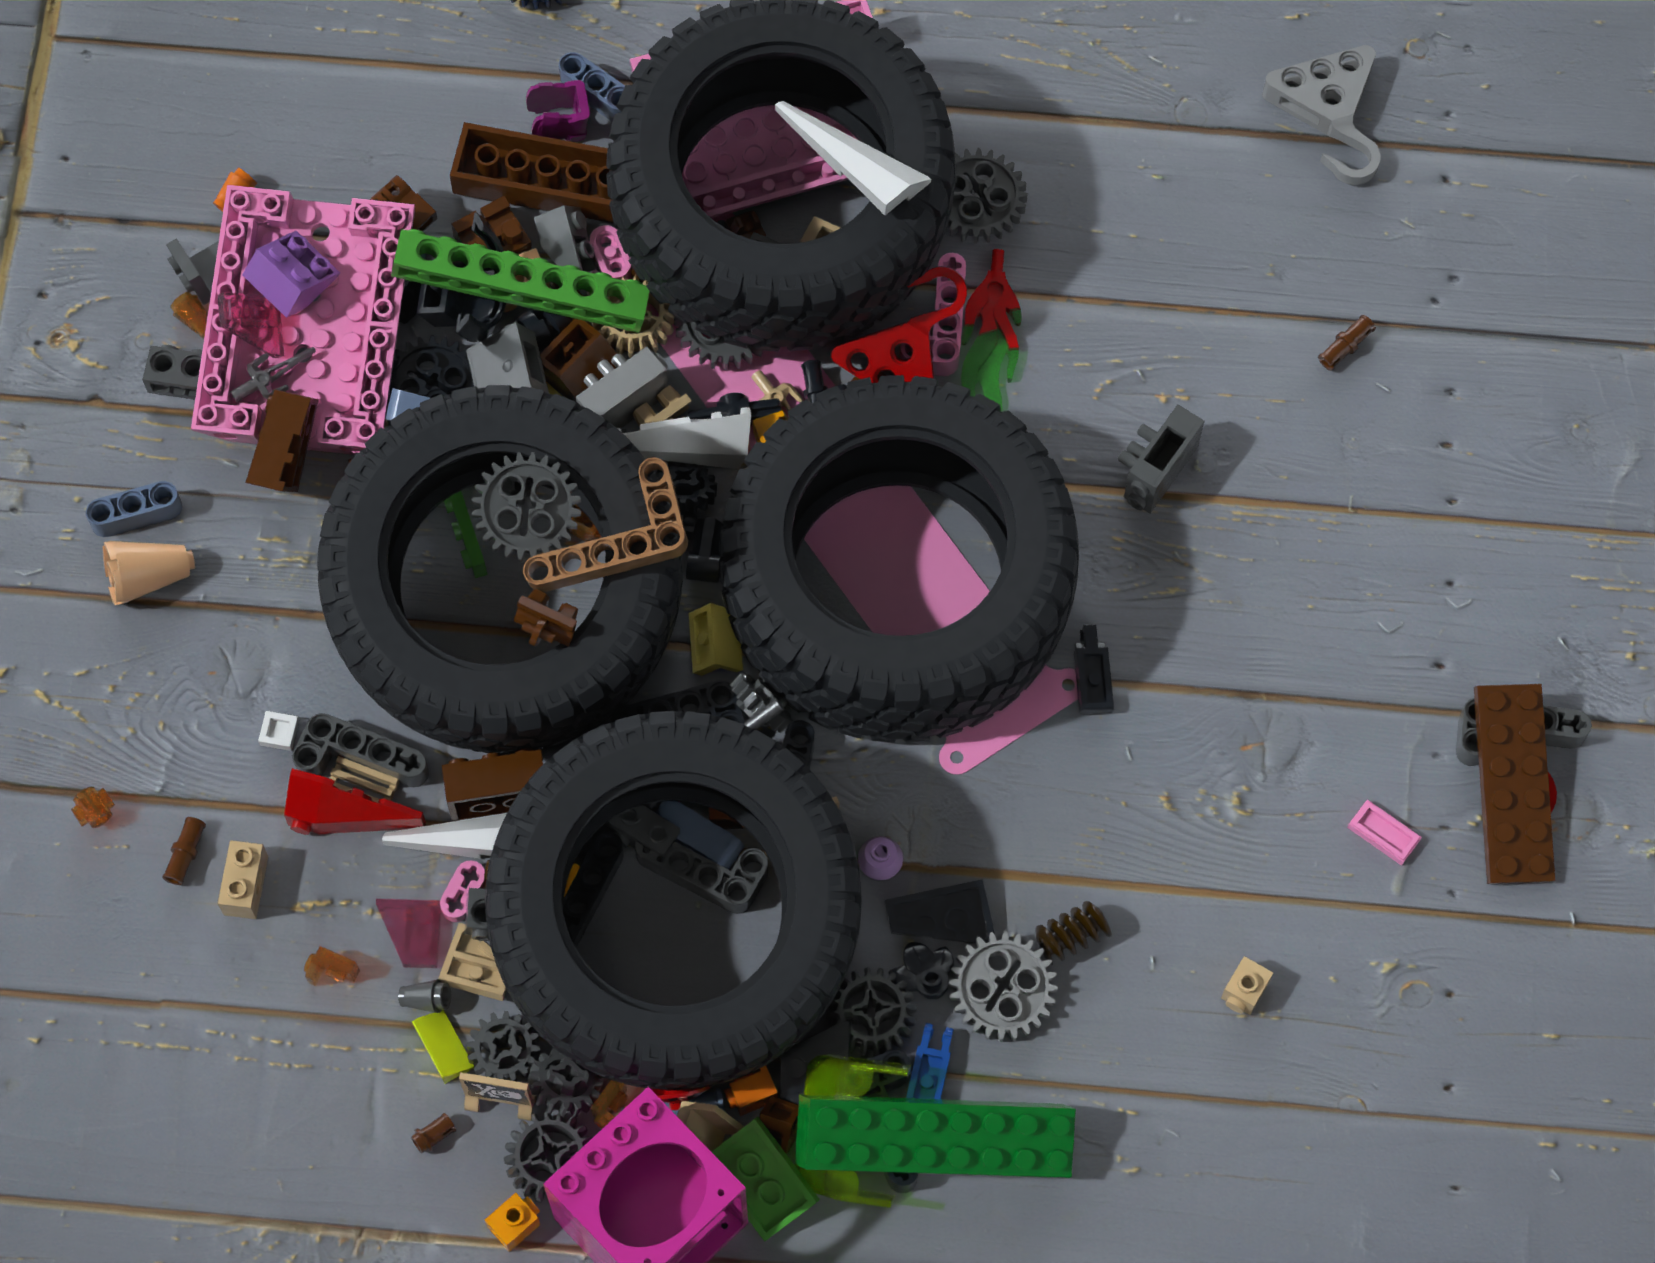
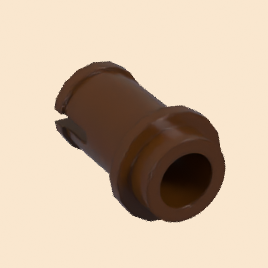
(433, 1133)

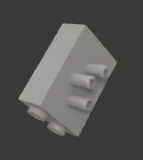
(625, 387)

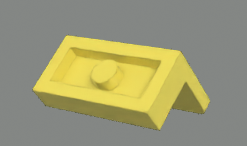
(713, 641)

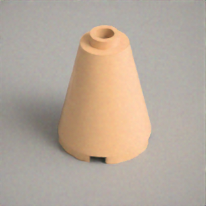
(143, 567)

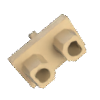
(673, 406)

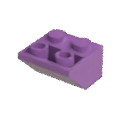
(290, 273)

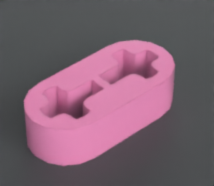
(456, 887)

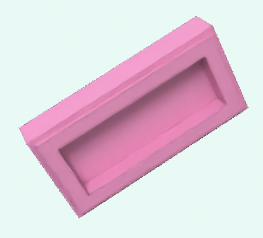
(1384, 832)

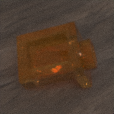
(336, 966)
(610, 1100)

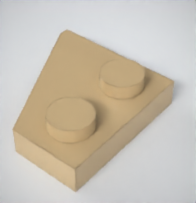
(472, 967)

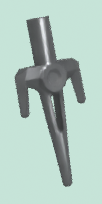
(262, 380)

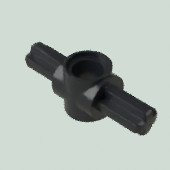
(731, 404)

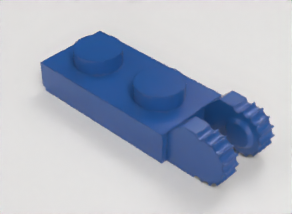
(930, 1066)

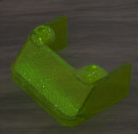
(853, 1078)

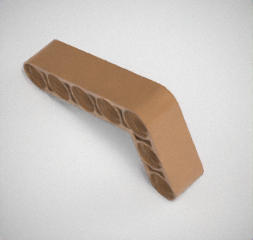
(619, 543)

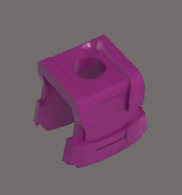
(549, 96)

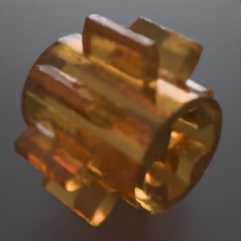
(92, 807)

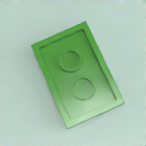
(772, 1182)

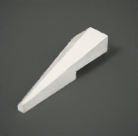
(871, 171)
(697, 441)
(460, 838)

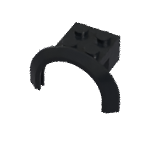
(471, 314)

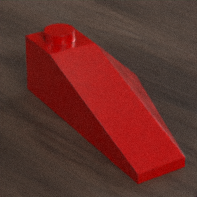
(322, 808)

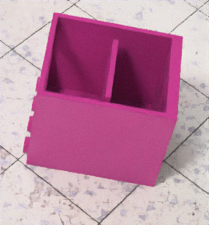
(647, 1191)

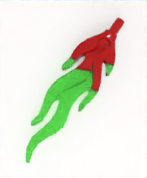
(996, 335)

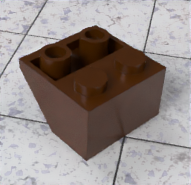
(574, 356)

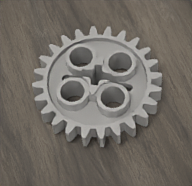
(977, 970)

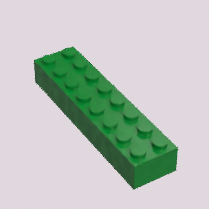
(934, 1136)

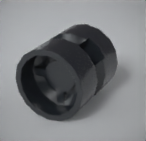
(544, 325)

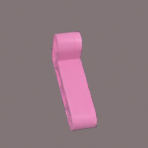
(945, 341)

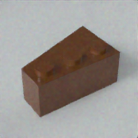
(283, 442)

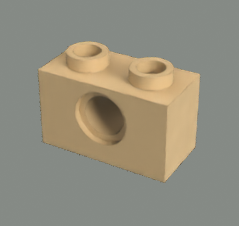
(243, 879)

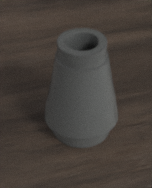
(426, 996)

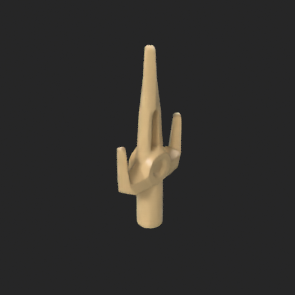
(779, 392)

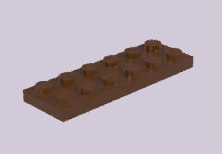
(1514, 784)

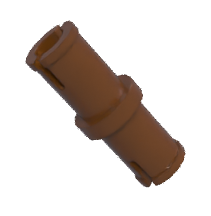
(1346, 342)
(184, 851)

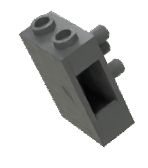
(508, 359)
(1160, 463)

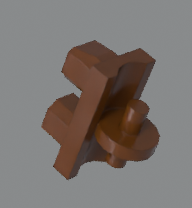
(545, 622)

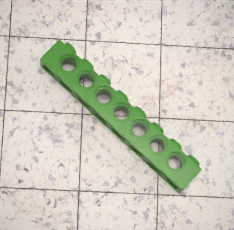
(506, 288)

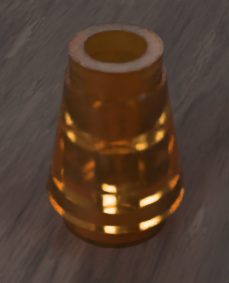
(190, 312)

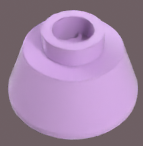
(886, 863)

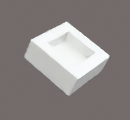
(278, 730)

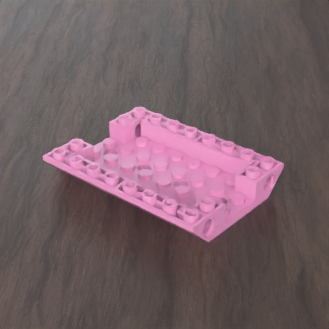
(348, 325)

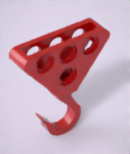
(881, 345)

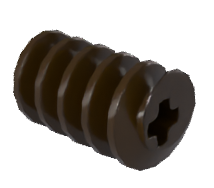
(1072, 930)

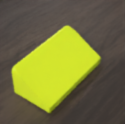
(443, 1045)

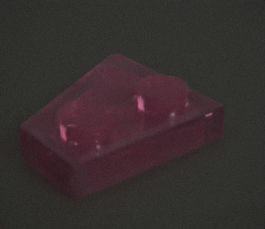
(252, 320)
(413, 929)

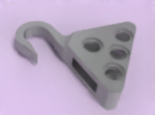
(1309, 103)

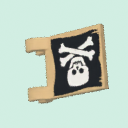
(497, 1090)

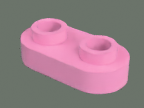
(611, 256)

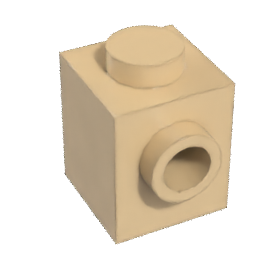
(1246, 986)

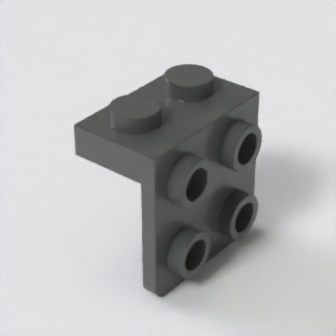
(196, 270)

